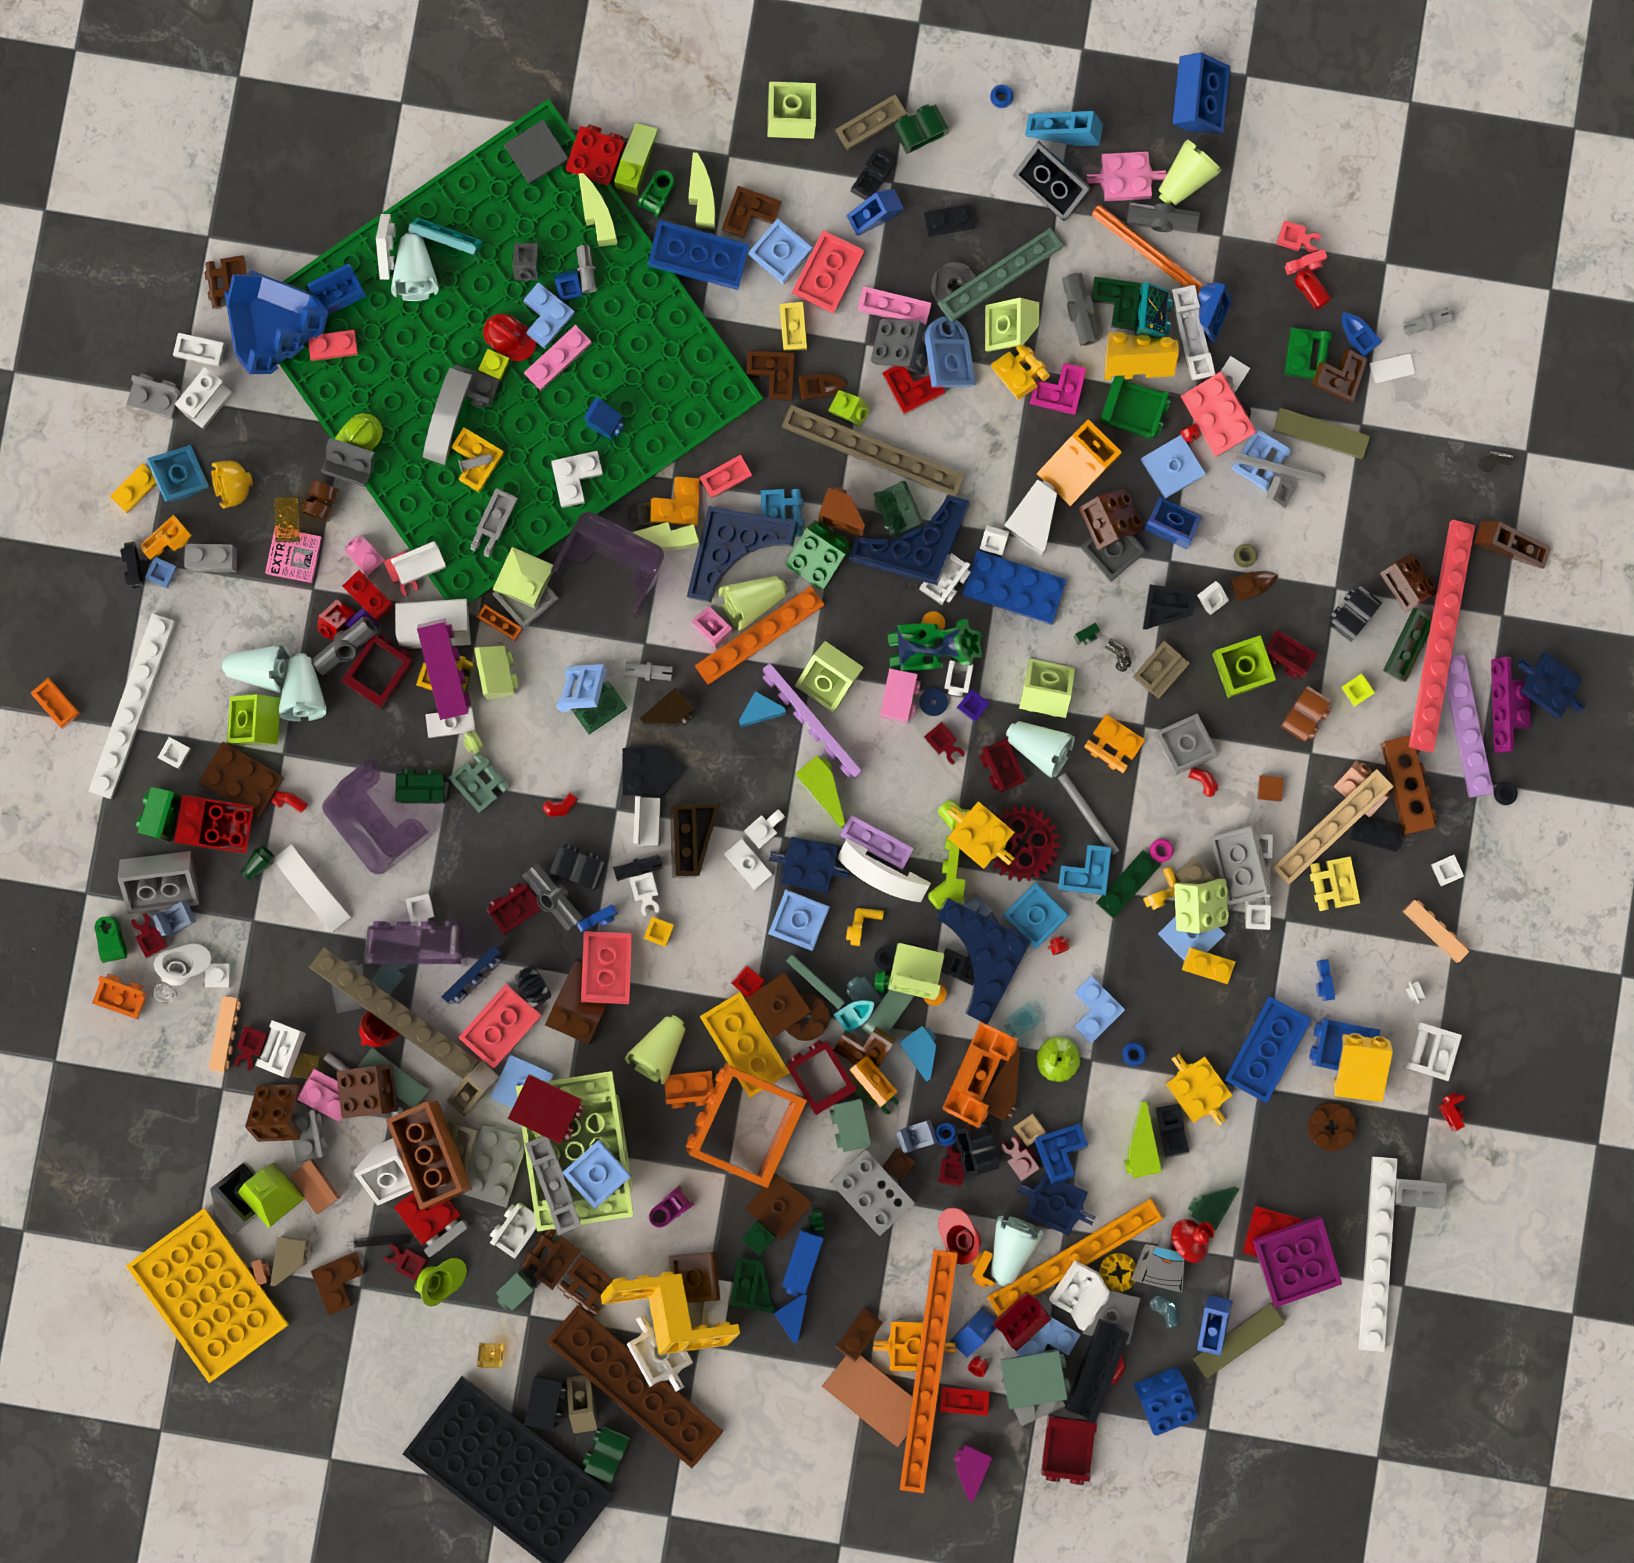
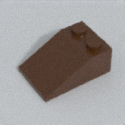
(573, 1016)

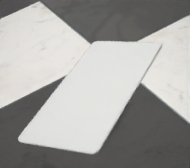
(1392, 368)

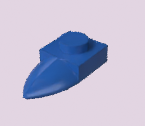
(1359, 334)

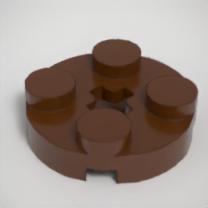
(817, 1025)
(1320, 1118)

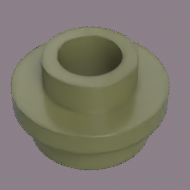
(1248, 549)

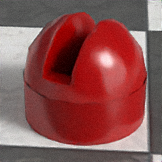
(1189, 431)
(978, 1367)

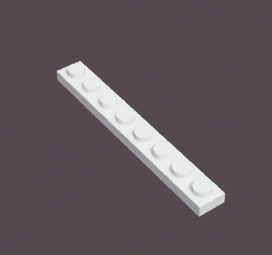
(132, 706)
(1378, 1254)

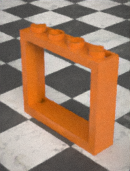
(779, 1141)

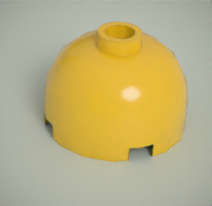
(230, 482)

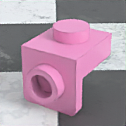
(363, 554)

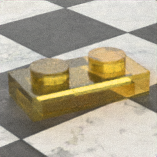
(286, 519)

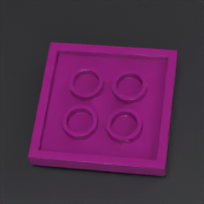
(1297, 1261)

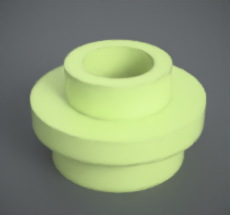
(472, 742)

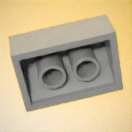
(158, 881)

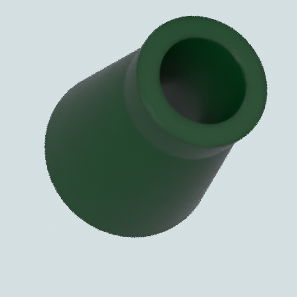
(258, 862)

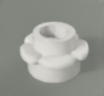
(1415, 992)

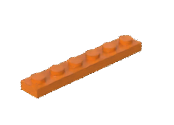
(759, 635)

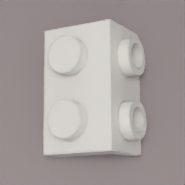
(955, 571)
(515, 1231)

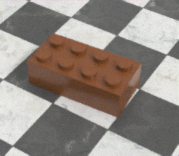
(429, 1154)

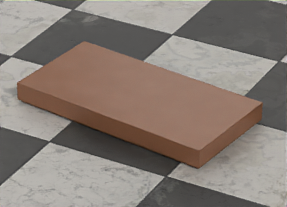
(871, 1397)

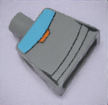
(1160, 1265)

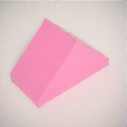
(712, 627)

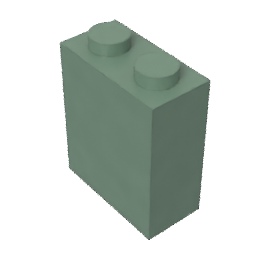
(1034, 1378)

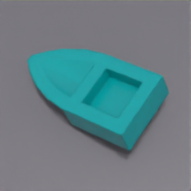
(854, 1014)

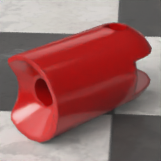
(1312, 288)

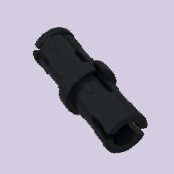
(637, 867)

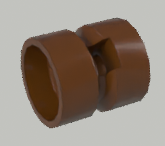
(320, 501)

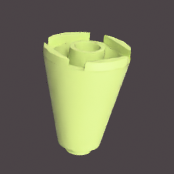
(1187, 174)
(751, 599)
(658, 1049)

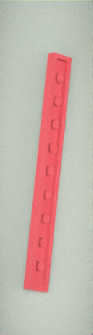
(1441, 636)

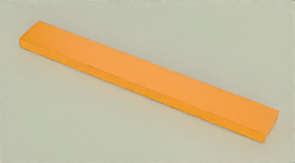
(1083, 1251)

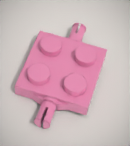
(1126, 176)

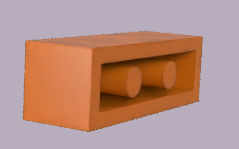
(500, 623)

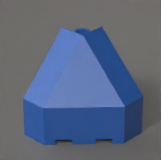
(270, 320)

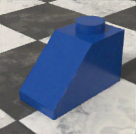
(875, 211)
(604, 419)
(1214, 1325)

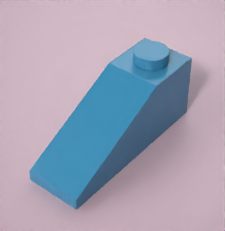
(1068, 128)

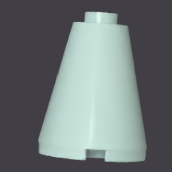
(413, 270)
(259, 666)
(301, 691)
(1041, 746)
(1012, 1248)

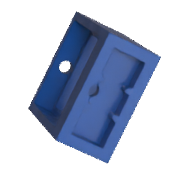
(802, 1262)

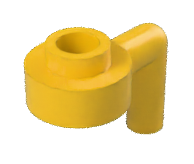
(1158, 899)
(854, 932)

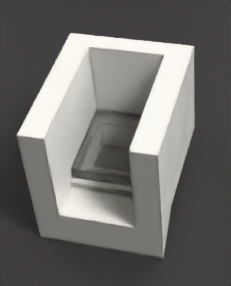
(958, 678)

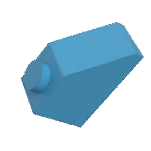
(921, 1050)

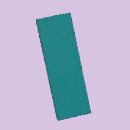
(445, 236)

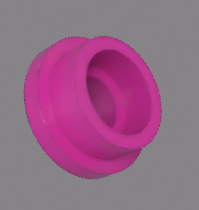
(1168, 847)

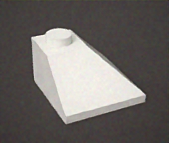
(383, 1173)

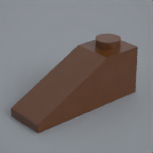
(1512, 543)
(1003, 1090)

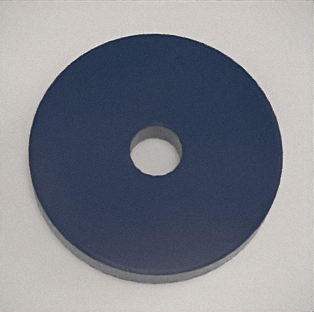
(933, 694)

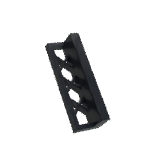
(1097, 1370)

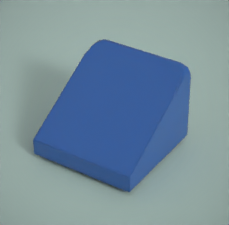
(568, 285)

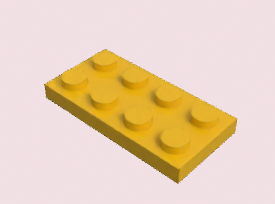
(744, 1042)

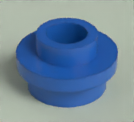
(1001, 89)
(1141, 1054)
(941, 1129)

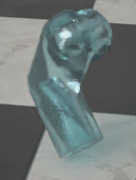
(1165, 1308)

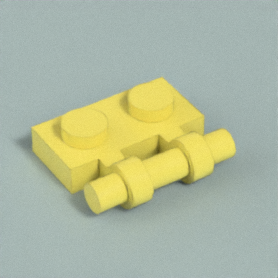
(1341, 880)

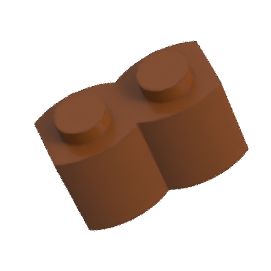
(1306, 713)

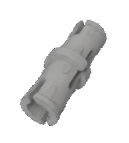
(1427, 321)
(648, 671)

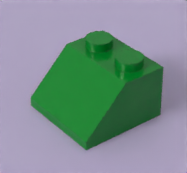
(159, 813)

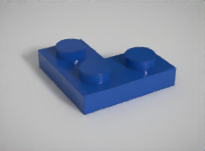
(1054, 1150)

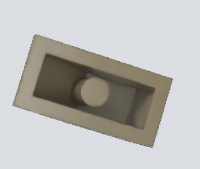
(1194, 873)
(473, 1088)
(289, 1257)
(581, 1404)

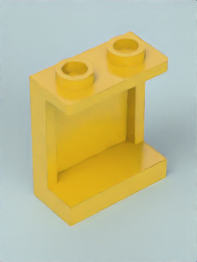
(1363, 1067)

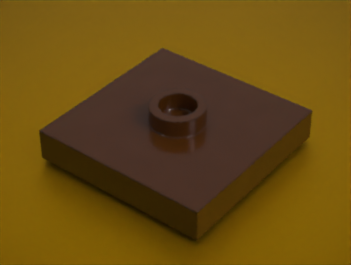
(778, 1005)
(778, 1206)
(698, 1275)

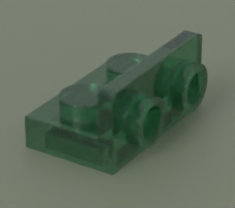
(608, 707)

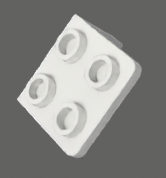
(1081, 1294)

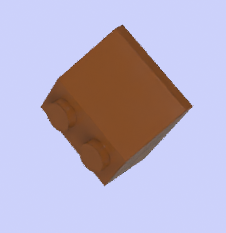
(841, 513)

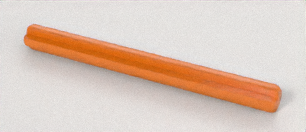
(1145, 248)

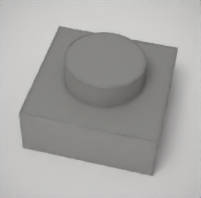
(1280, 492)

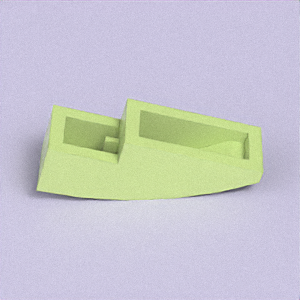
(701, 194)
(597, 212)
(670, 540)

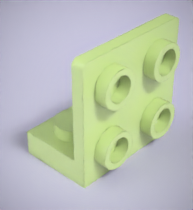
(916, 971)

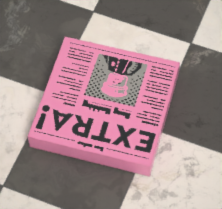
(294, 559)

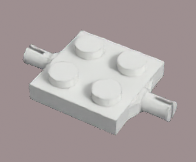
(656, 1366)

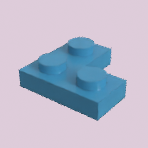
(1092, 878)

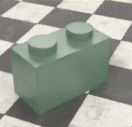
(851, 1125)
(515, 1291)

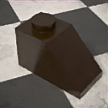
(669, 711)

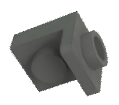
(525, 261)

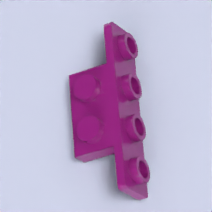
(1509, 705)

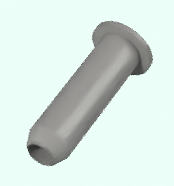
(475, 462)

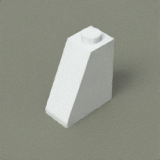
(1033, 517)

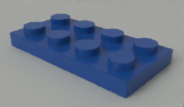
(698, 255)
(1014, 587)
(1267, 1049)

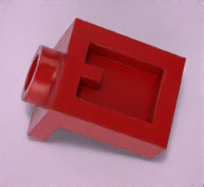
(334, 619)
(1451, 1114)

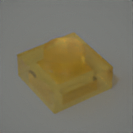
(304, 1065)
(490, 1355)

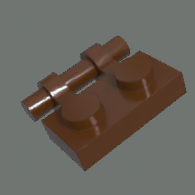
(229, 266)
(556, 1263)
(589, 1277)

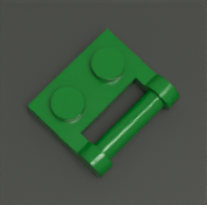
(1300, 350)

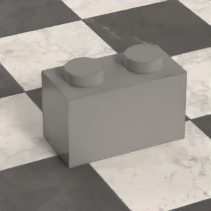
(210, 558)

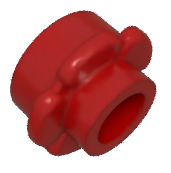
(1059, 945)

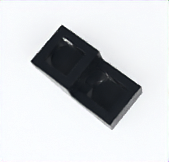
(873, 174)
(957, 966)
(1172, 1130)

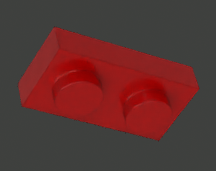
(964, 1401)

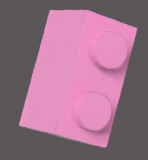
(898, 696)

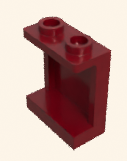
(546, 1109)
(1068, 1449)

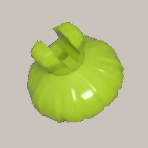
(1050, 1066)

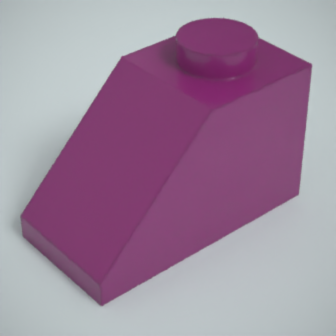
(971, 1468)

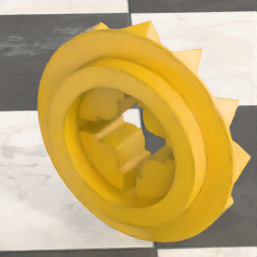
(1109, 1265)

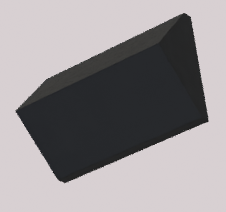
(1052, 181)

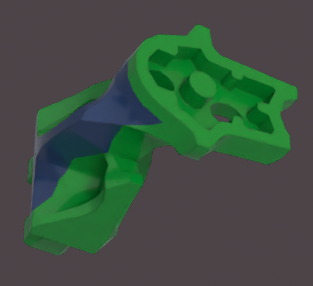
(914, 649)

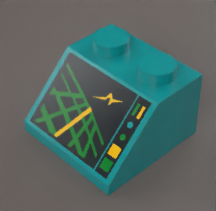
(1153, 310)

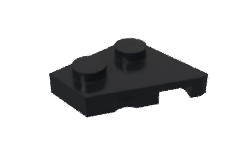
(1167, 604)

